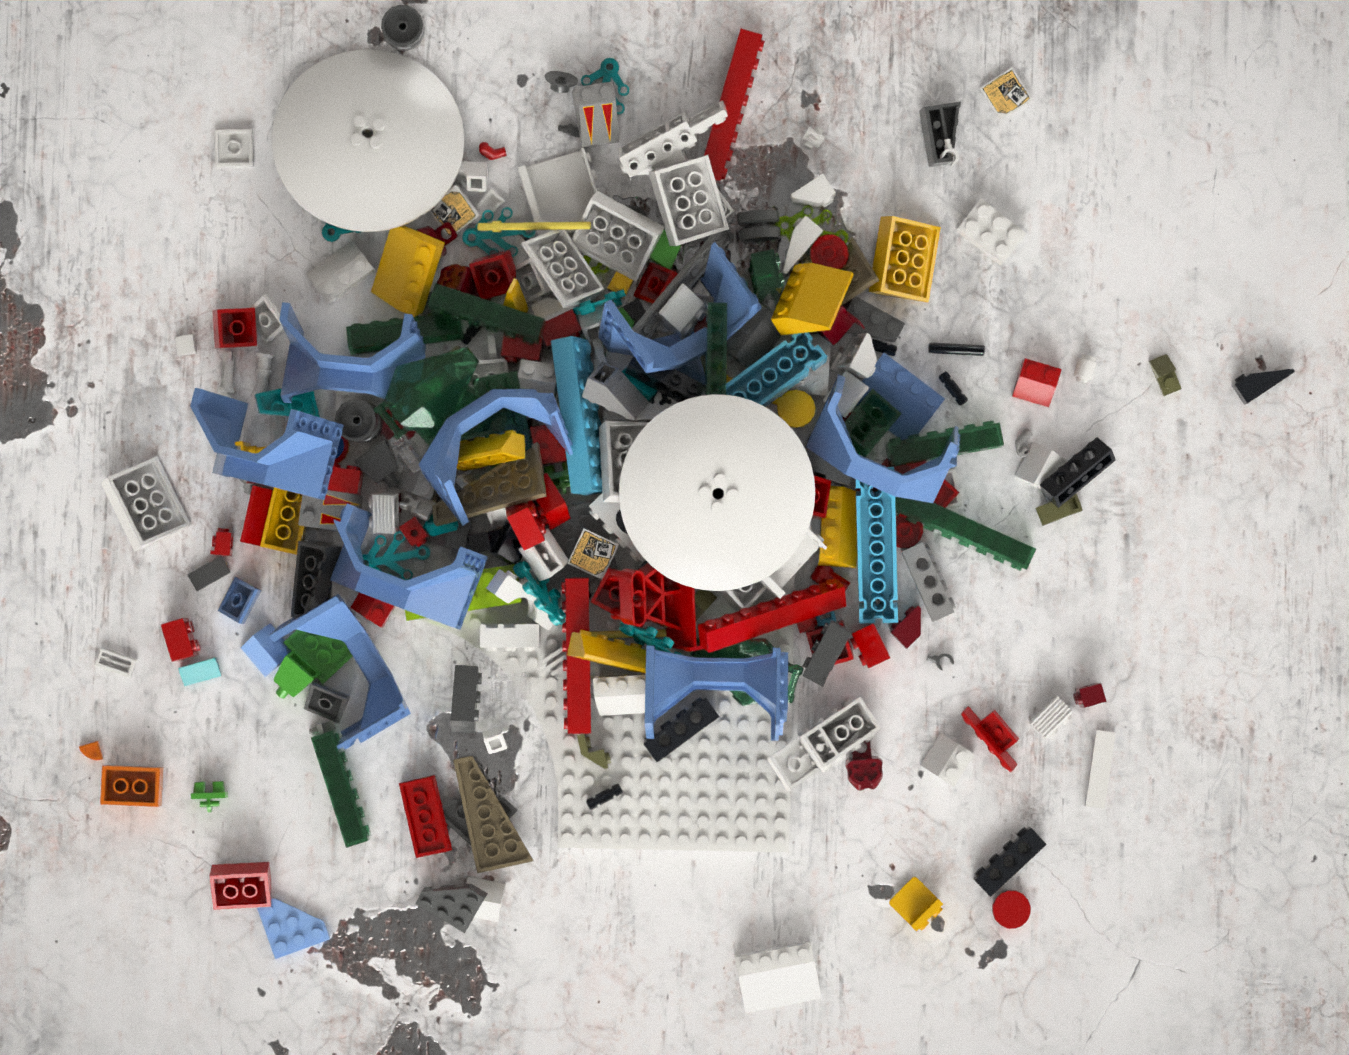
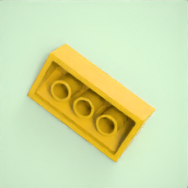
(491, 450)
(281, 525)
(839, 530)
(607, 652)

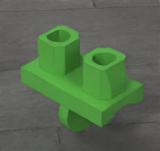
(561, 478)
(199, 792)

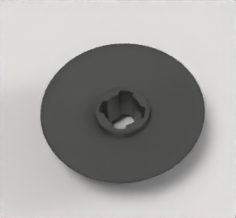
(560, 81)

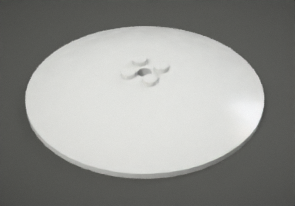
(374, 179)
(706, 447)

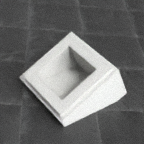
(186, 345)
(494, 740)

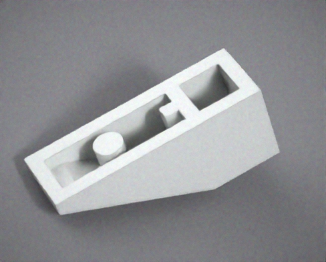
(802, 238)

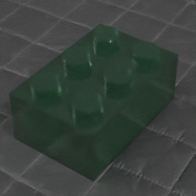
(870, 422)

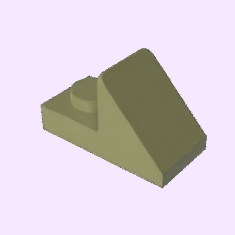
(1165, 374)
(703, 600)

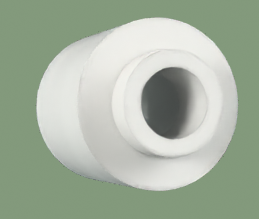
(1085, 368)

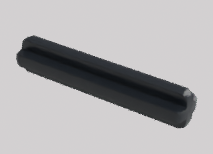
(957, 349)

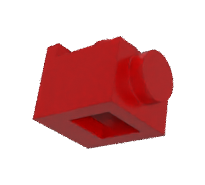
(222, 542)
(807, 625)

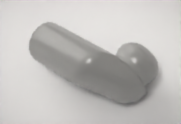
(1021, 443)

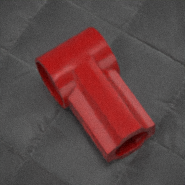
(824, 573)

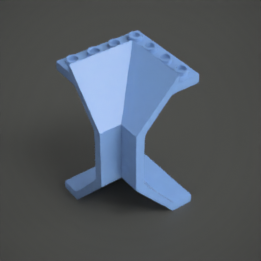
(722, 284)
(311, 370)
(834, 445)
(441, 458)
(295, 462)
(437, 595)
(675, 676)
(384, 699)

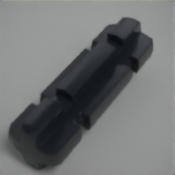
(470, 332)
(883, 347)
(953, 388)
(604, 796)

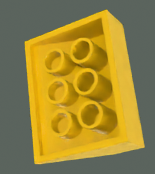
(905, 258)
(407, 269)
(810, 299)

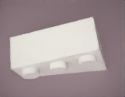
(509, 636)

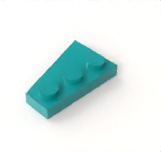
(272, 403)

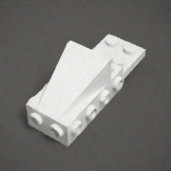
(667, 142)
(824, 743)

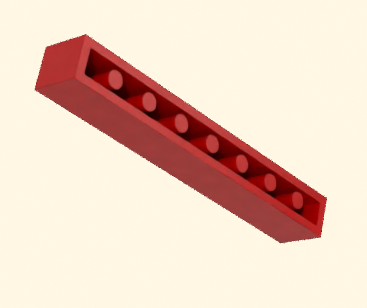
(734, 97)
(771, 615)
(578, 670)

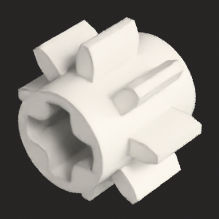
(813, 137)

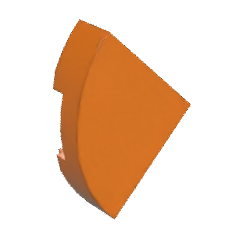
(92, 750)

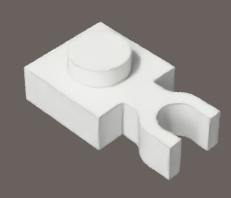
(419, 508)

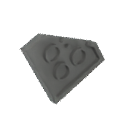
(456, 819)
(453, 904)

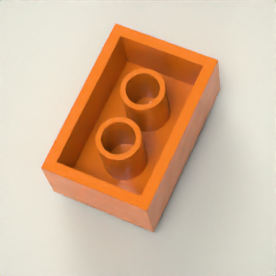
(131, 785)

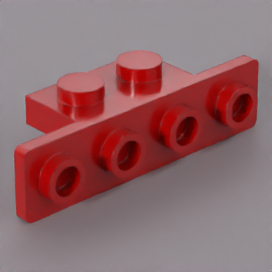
(995, 734)

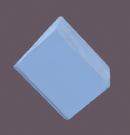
(264, 652)

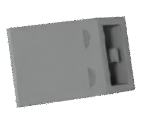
(614, 391)

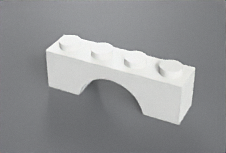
(473, 176)
(508, 588)

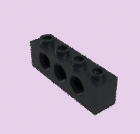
(668, 382)
(1077, 472)
(708, 716)
(1006, 872)

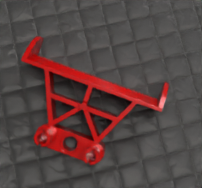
(666, 604)

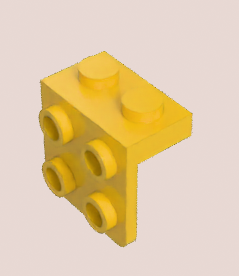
(916, 903)

